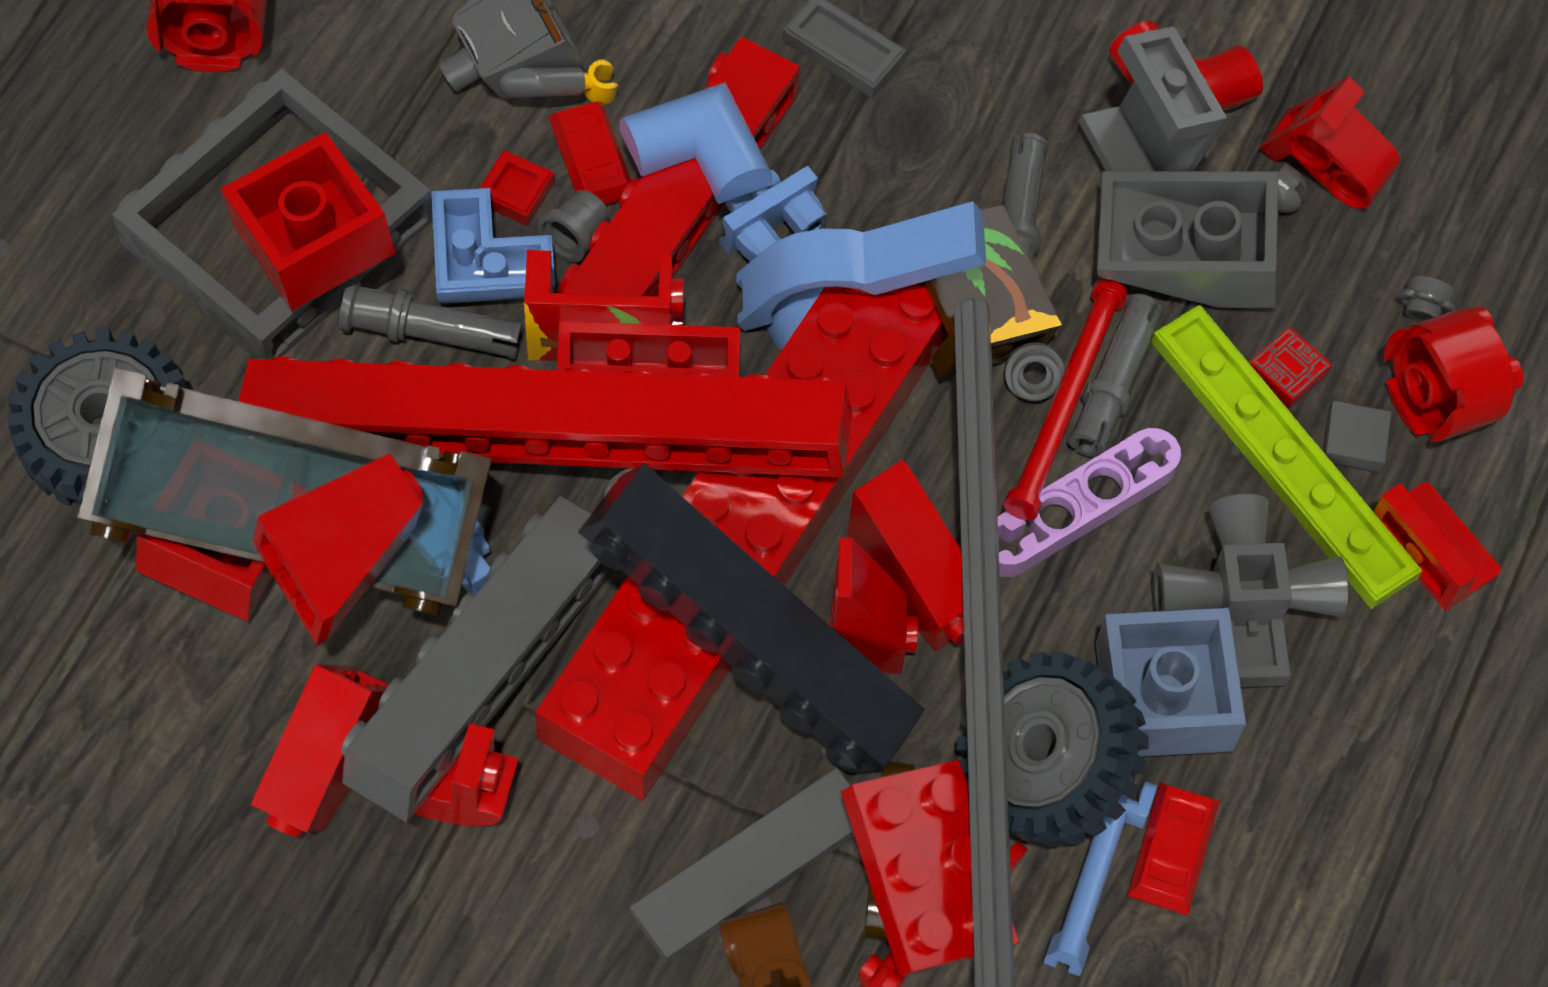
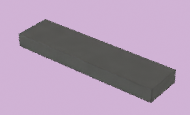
(745, 868)

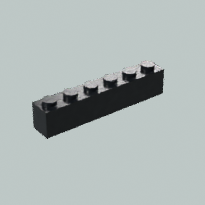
(750, 621)

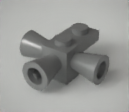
(1255, 587)

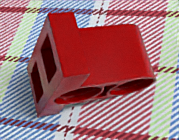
(1335, 144)

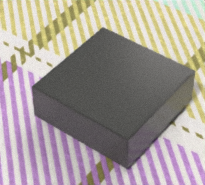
(1357, 436)

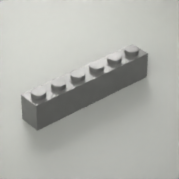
(474, 663)

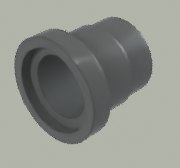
(573, 225)

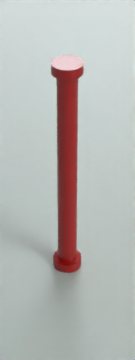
(1024, 500)

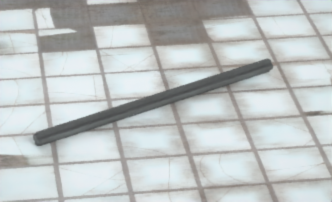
(983, 649)

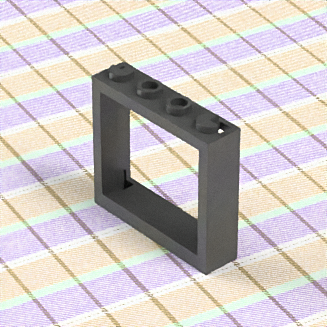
(224, 139)

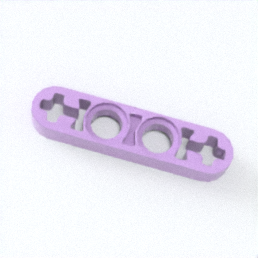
(1086, 508)

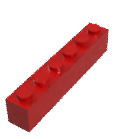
(675, 205)

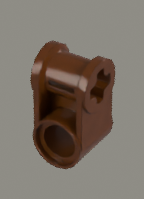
(764, 949)

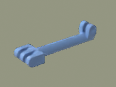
(1071, 944)

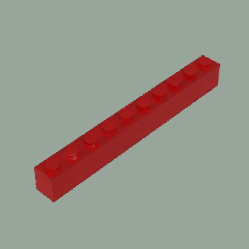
(573, 413)

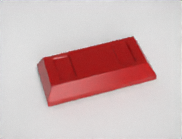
(591, 151)
(1173, 848)

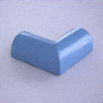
(704, 128)
(468, 258)

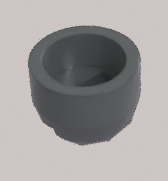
(1291, 189)

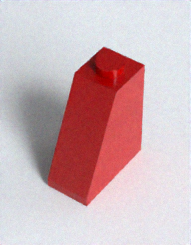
(338, 540)
(913, 545)
(307, 768)

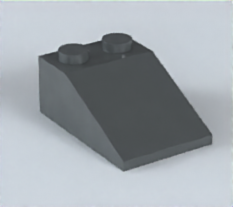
(1192, 234)

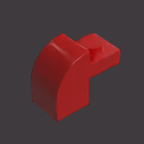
(475, 786)

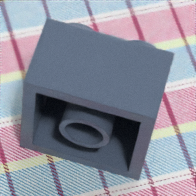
(1180, 674)

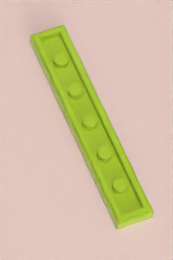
(1286, 456)

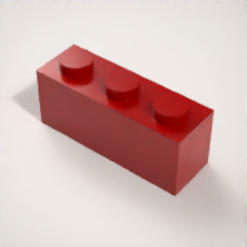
(649, 348)

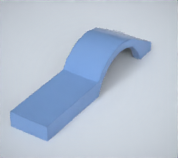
(866, 260)

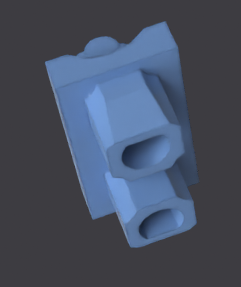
(758, 213)

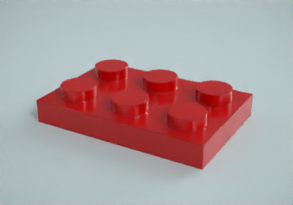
(918, 862)

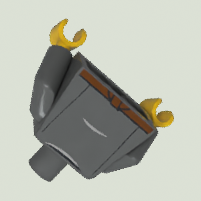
(522, 52)

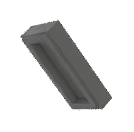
(844, 46)

